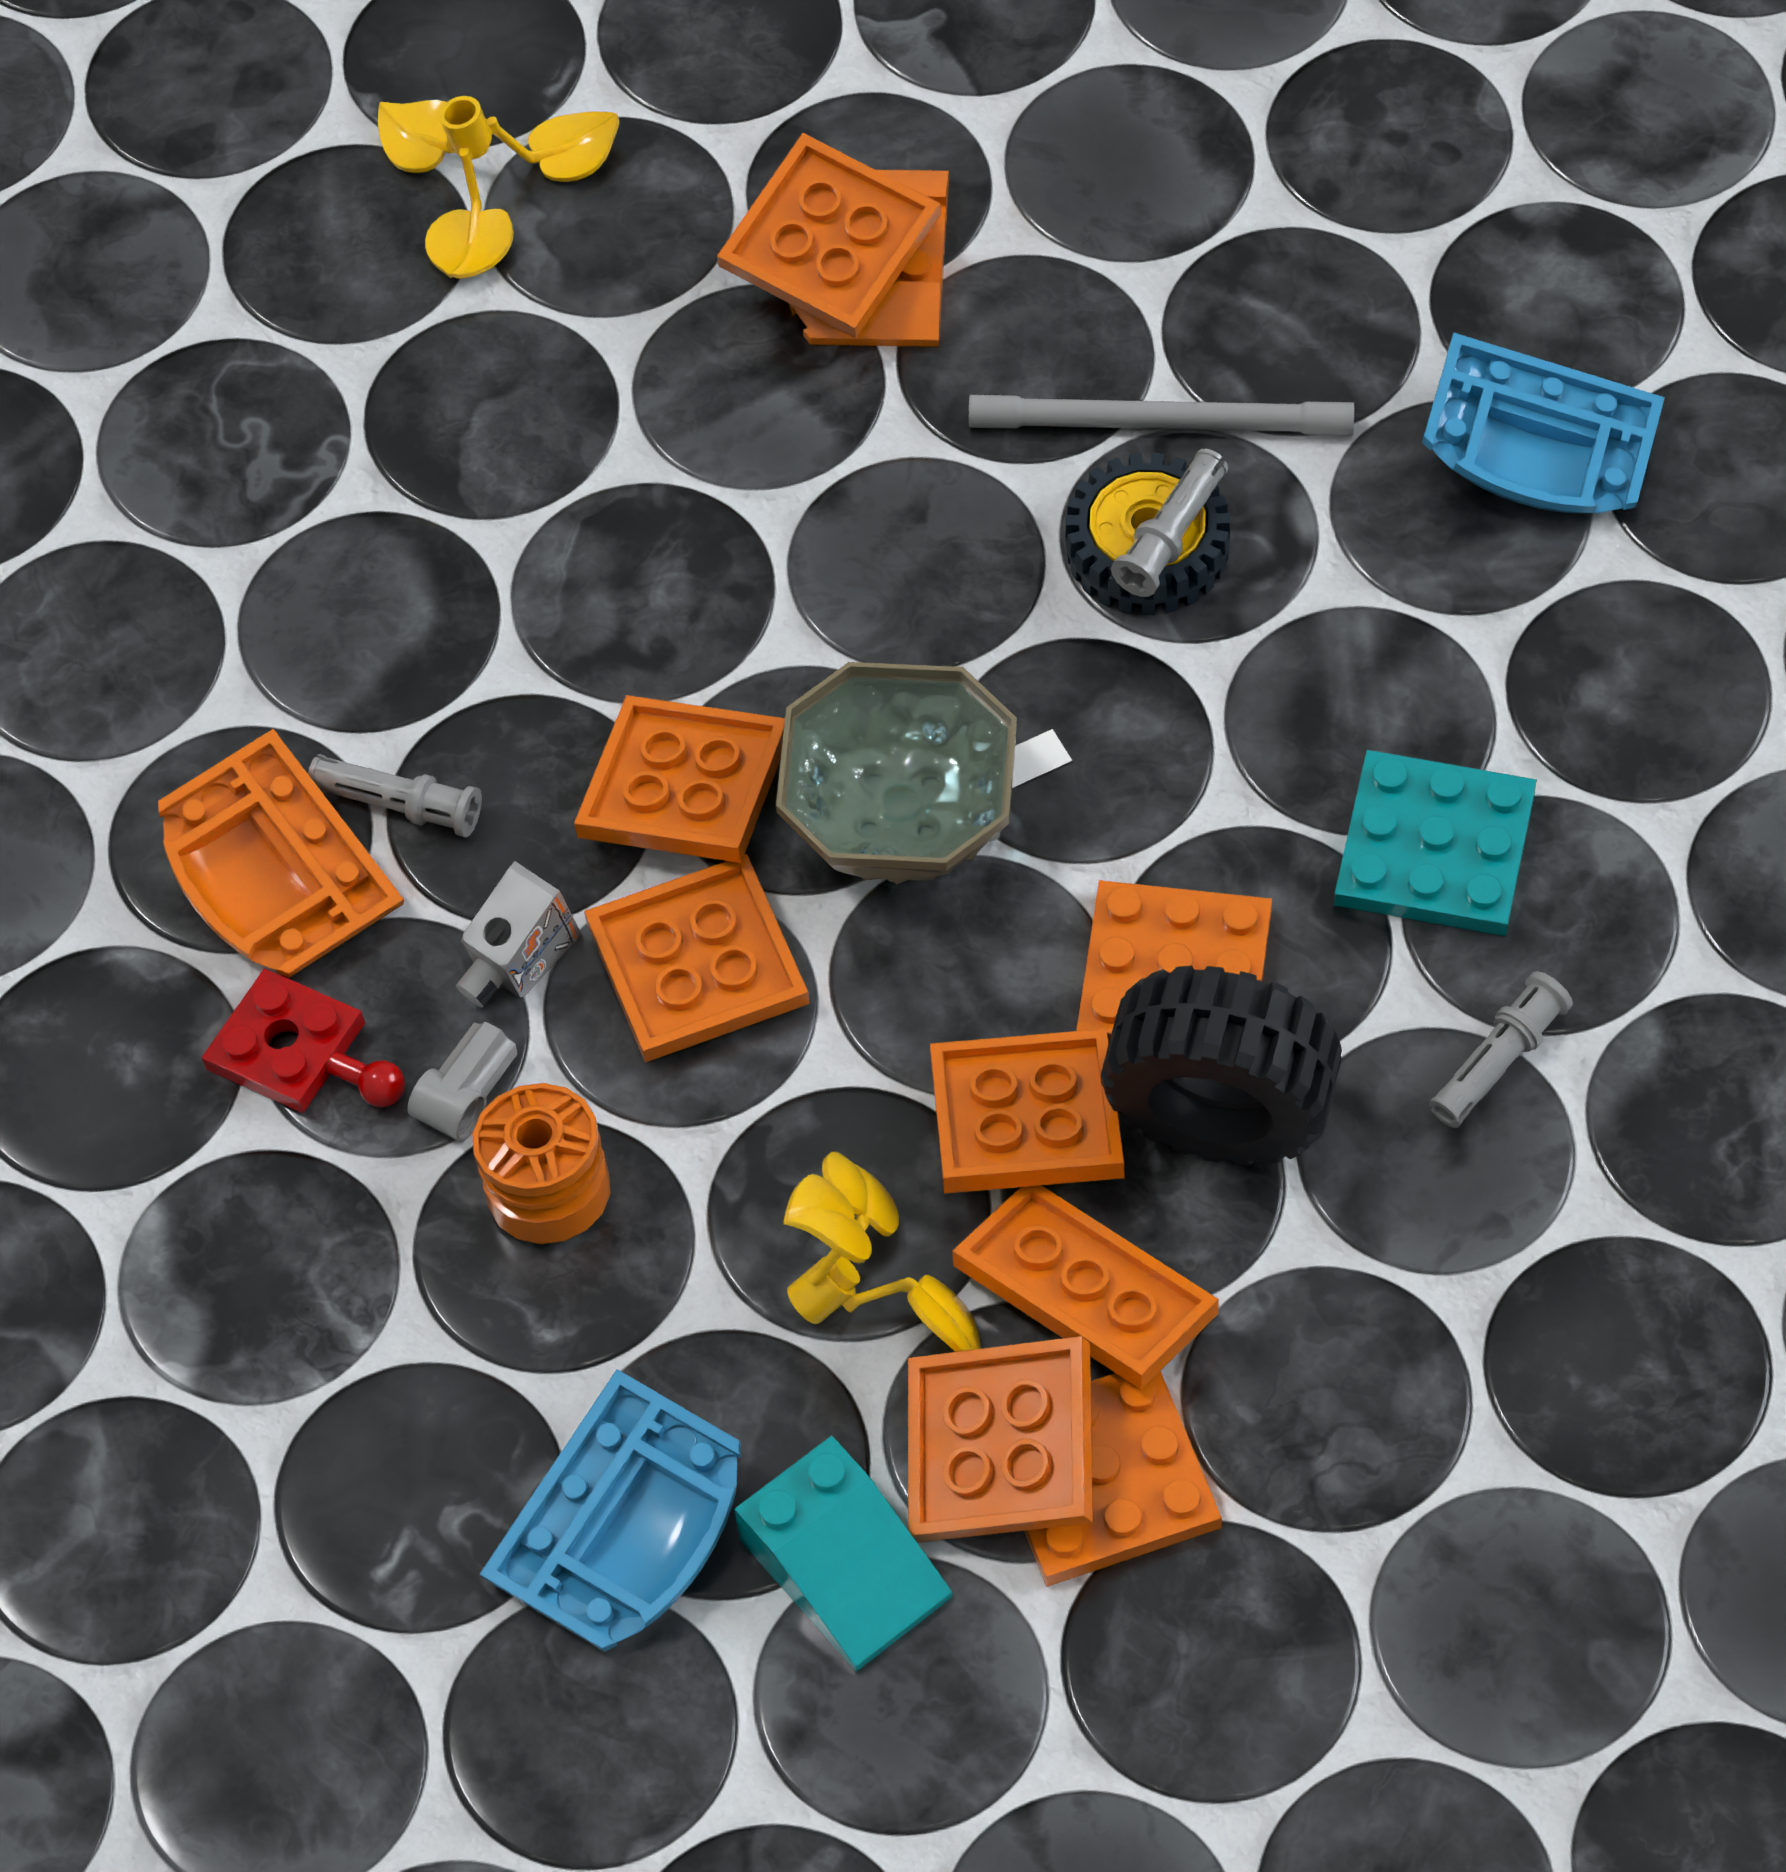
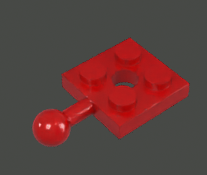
(297, 1071)

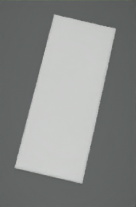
(1038, 757)

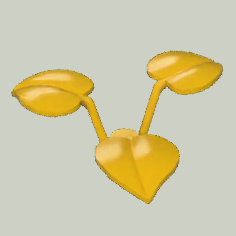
(421, 133)
(827, 1212)

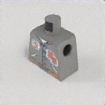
(516, 936)

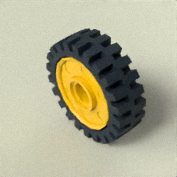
(1103, 526)

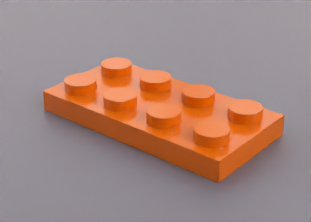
(1086, 1283)

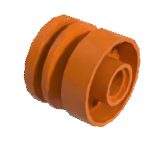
(541, 1163)

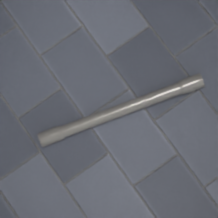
(1307, 417)

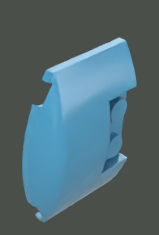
(1541, 430)
(620, 1516)

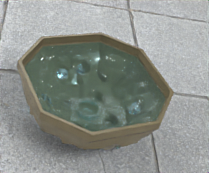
(897, 769)

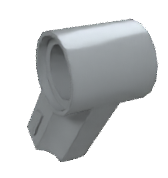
(458, 1091)

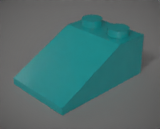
(841, 1553)

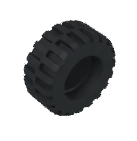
(1221, 1065)

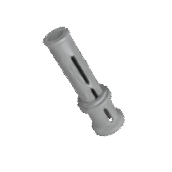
(1159, 539)
(419, 799)
(1515, 1031)

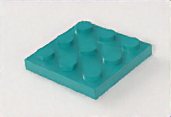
(1435, 842)

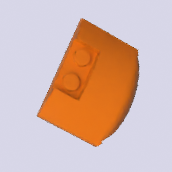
(913, 304)
(271, 859)

